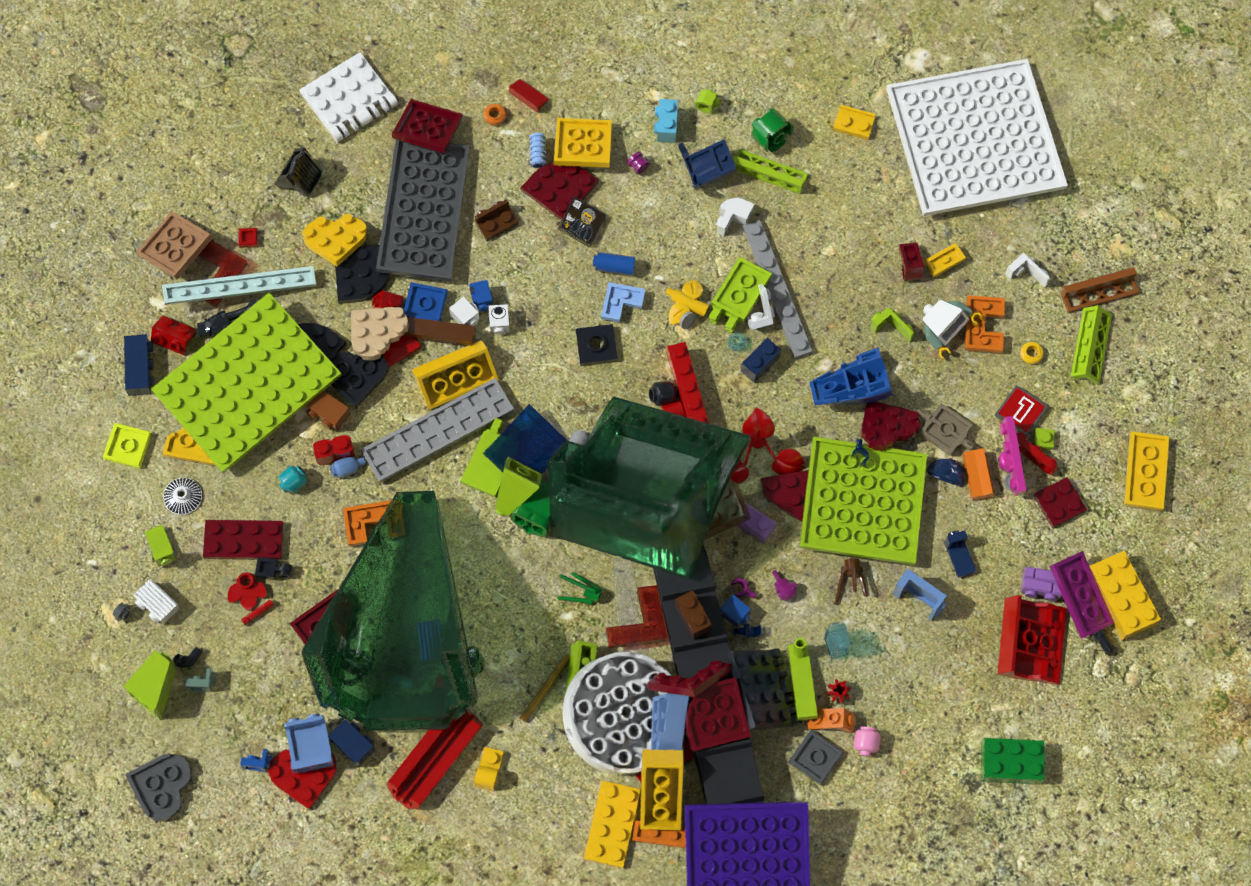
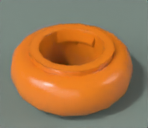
(494, 121)

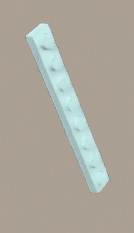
(238, 285)

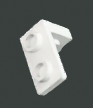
(1028, 263)
(760, 319)

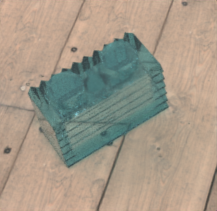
(838, 640)

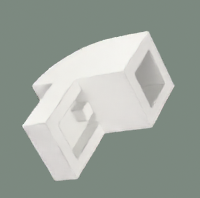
(733, 210)

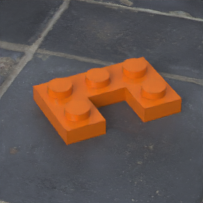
(975, 336)
(359, 516)

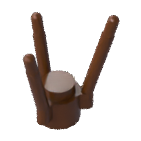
(852, 569)

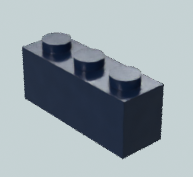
(138, 365)

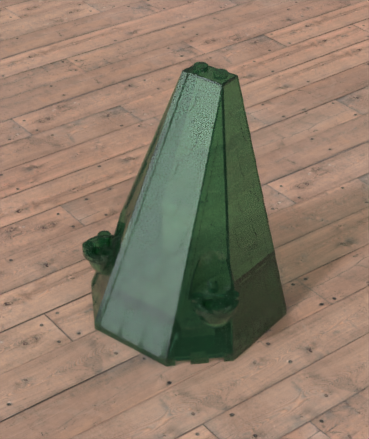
(395, 629)

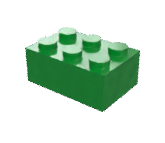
(1012, 761)

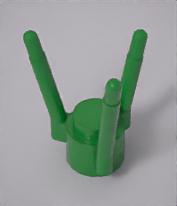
(592, 591)

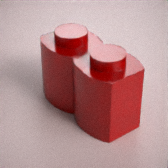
(329, 451)

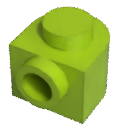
(707, 101)

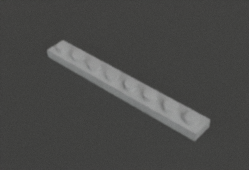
(779, 293)

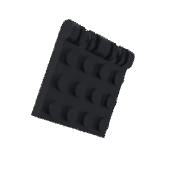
(762, 690)

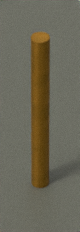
(545, 688)

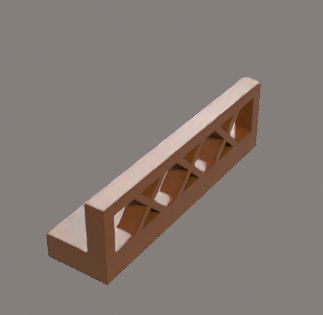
(1099, 283)

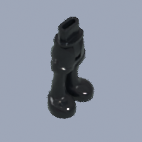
(219, 321)

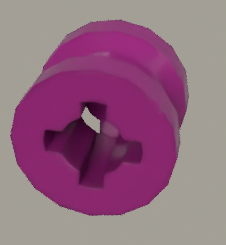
(638, 162)

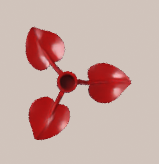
(760, 427)

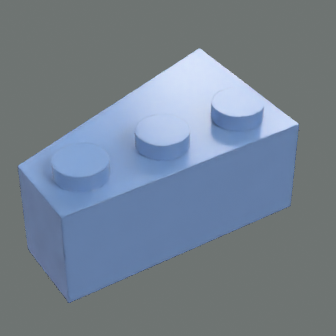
(668, 721)

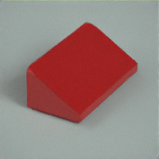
(528, 95)

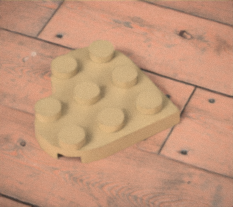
(375, 329)

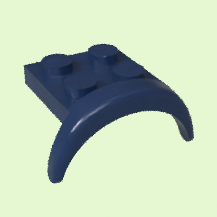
(709, 164)

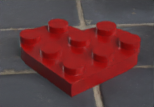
(303, 786)

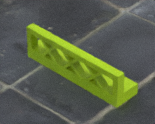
(770, 174)
(1089, 341)

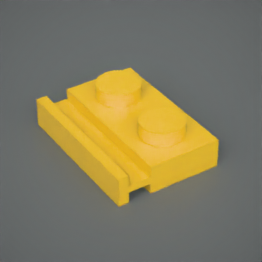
(854, 122)

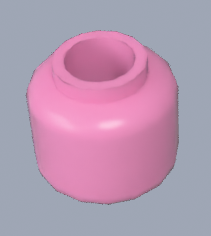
(867, 741)

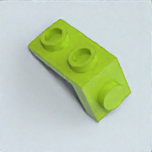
(893, 317)
(160, 546)

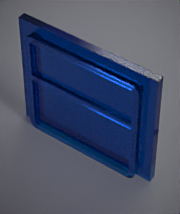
(527, 440)

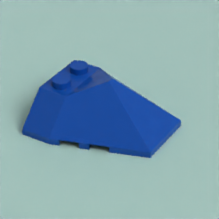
(854, 383)

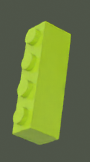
(580, 655)

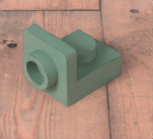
(199, 684)

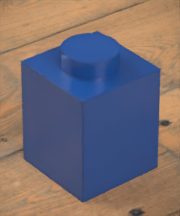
(735, 611)

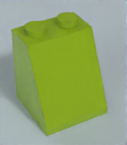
(153, 683)

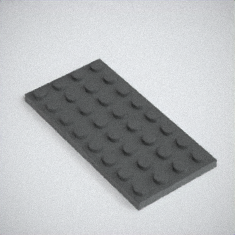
(422, 211)

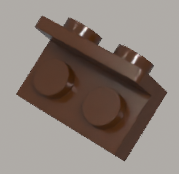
(495, 220)

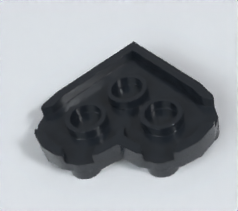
(358, 375)

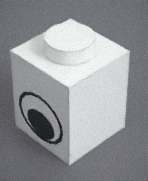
(499, 319)

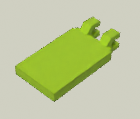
(738, 293)
(480, 471)

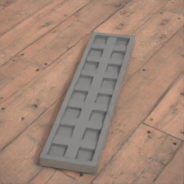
(437, 430)

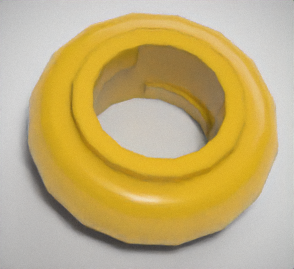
(1028, 359)

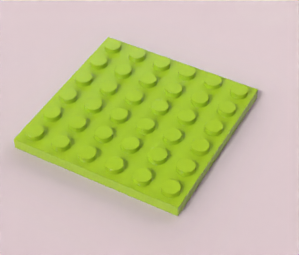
(865, 508)

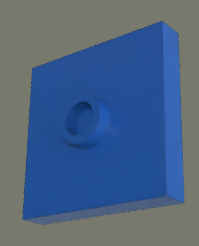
(425, 302)

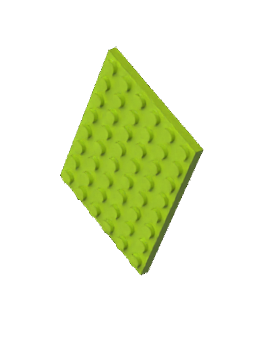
(246, 382)

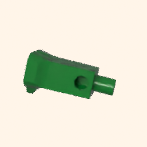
(534, 513)

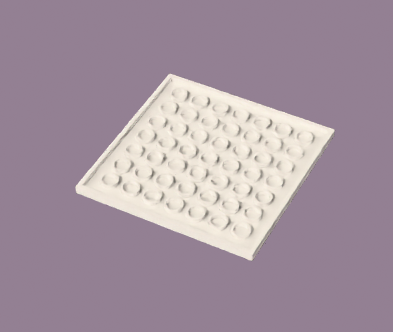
(976, 137)

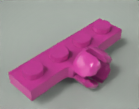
(1010, 458)

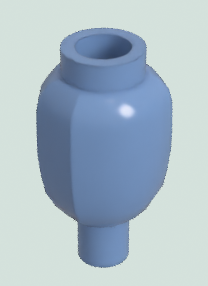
(346, 466)

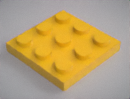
(583, 142)

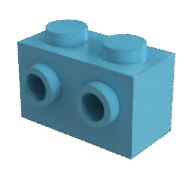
(667, 120)

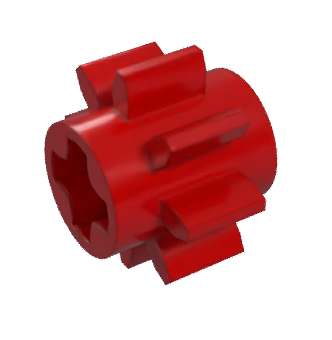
(835, 695)

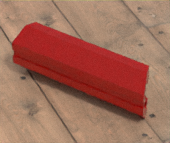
(432, 760)

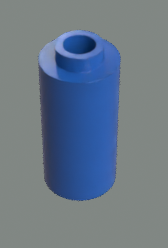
(614, 263)

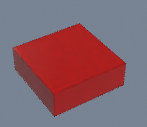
(247, 237)

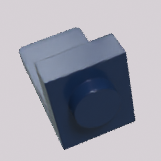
(959, 553)

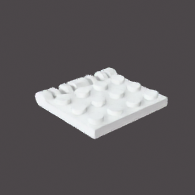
(347, 94)

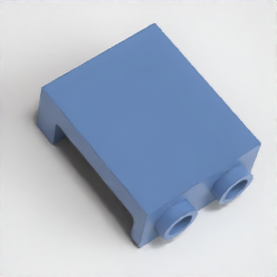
(921, 590)
(308, 743)

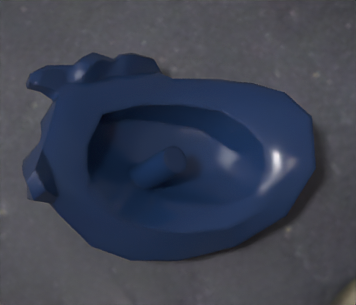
(947, 471)

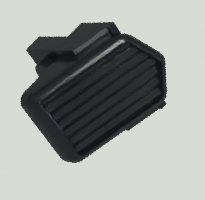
(300, 172)

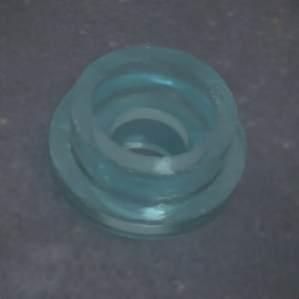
(736, 346)

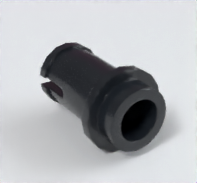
(1104, 640)

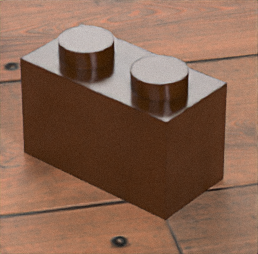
(693, 614)

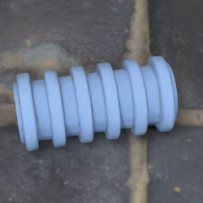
(537, 148)

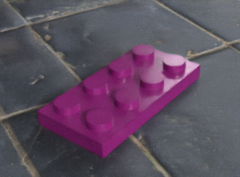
(1081, 594)

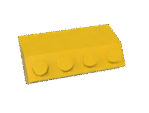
(454, 374)

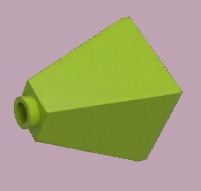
(516, 486)

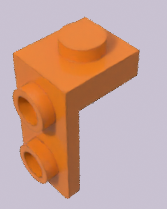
(833, 719)

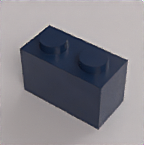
(760, 360)
(352, 742)

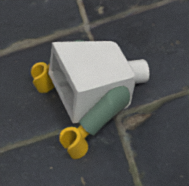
(945, 321)

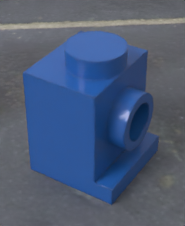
(481, 295)

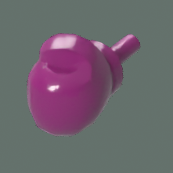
(784, 589)

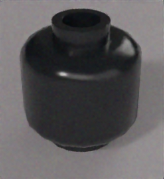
(663, 393)

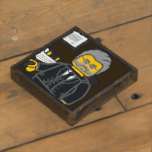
(581, 221)

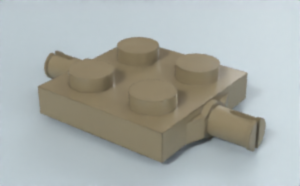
(945, 429)

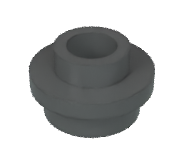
(121, 612)

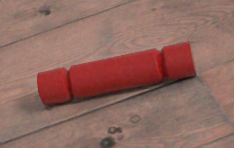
(257, 612)

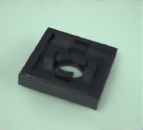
(589, 355)

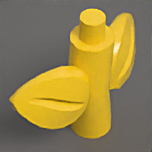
(686, 301)

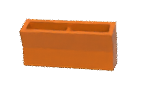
(978, 474)

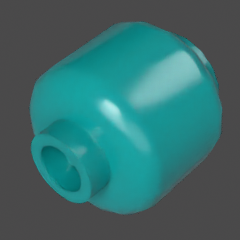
(293, 479)

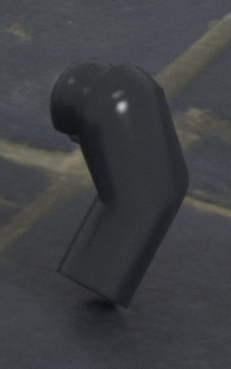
(187, 660)

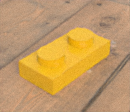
(944, 260)

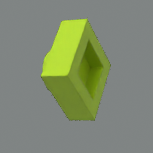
(1044, 438)

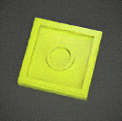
(127, 446)

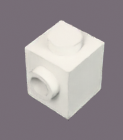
(464, 312)

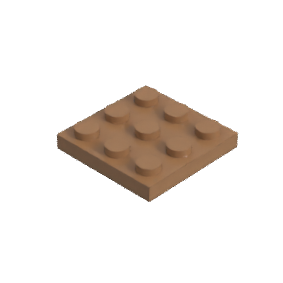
(174, 245)

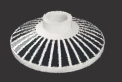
(187, 503)

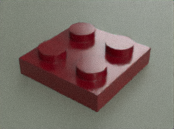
(1059, 502)

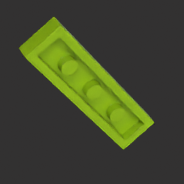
(802, 680)

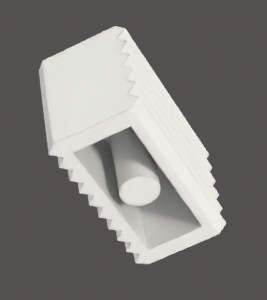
(156, 602)

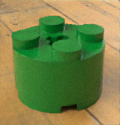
(771, 130)

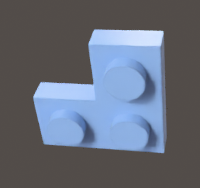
(619, 296)

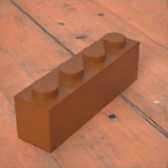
(327, 410)

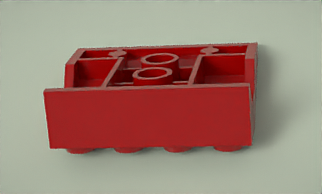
(1031, 640)

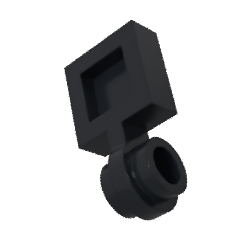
(267, 568)

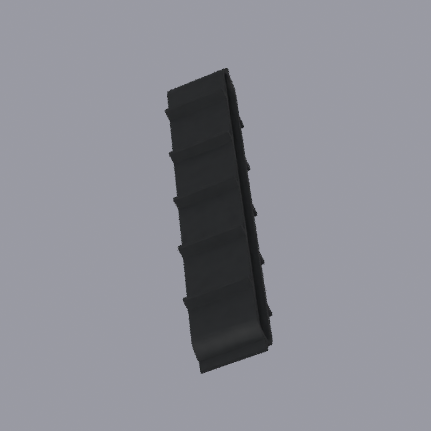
(727, 769)

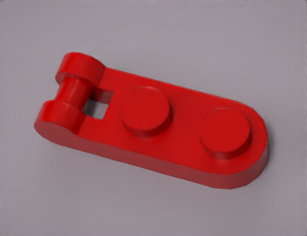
(1035, 455)

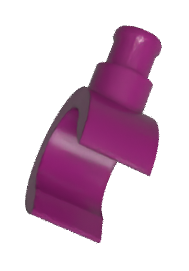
(747, 592)

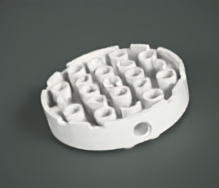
(595, 707)

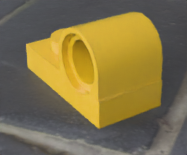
(489, 769)

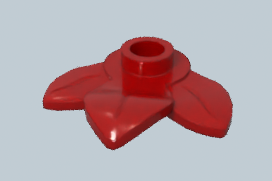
(246, 593)

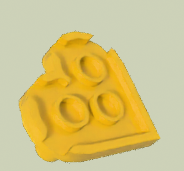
(335, 239)

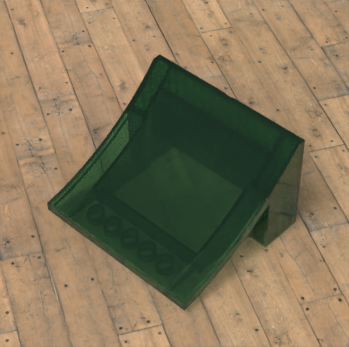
(643, 485)

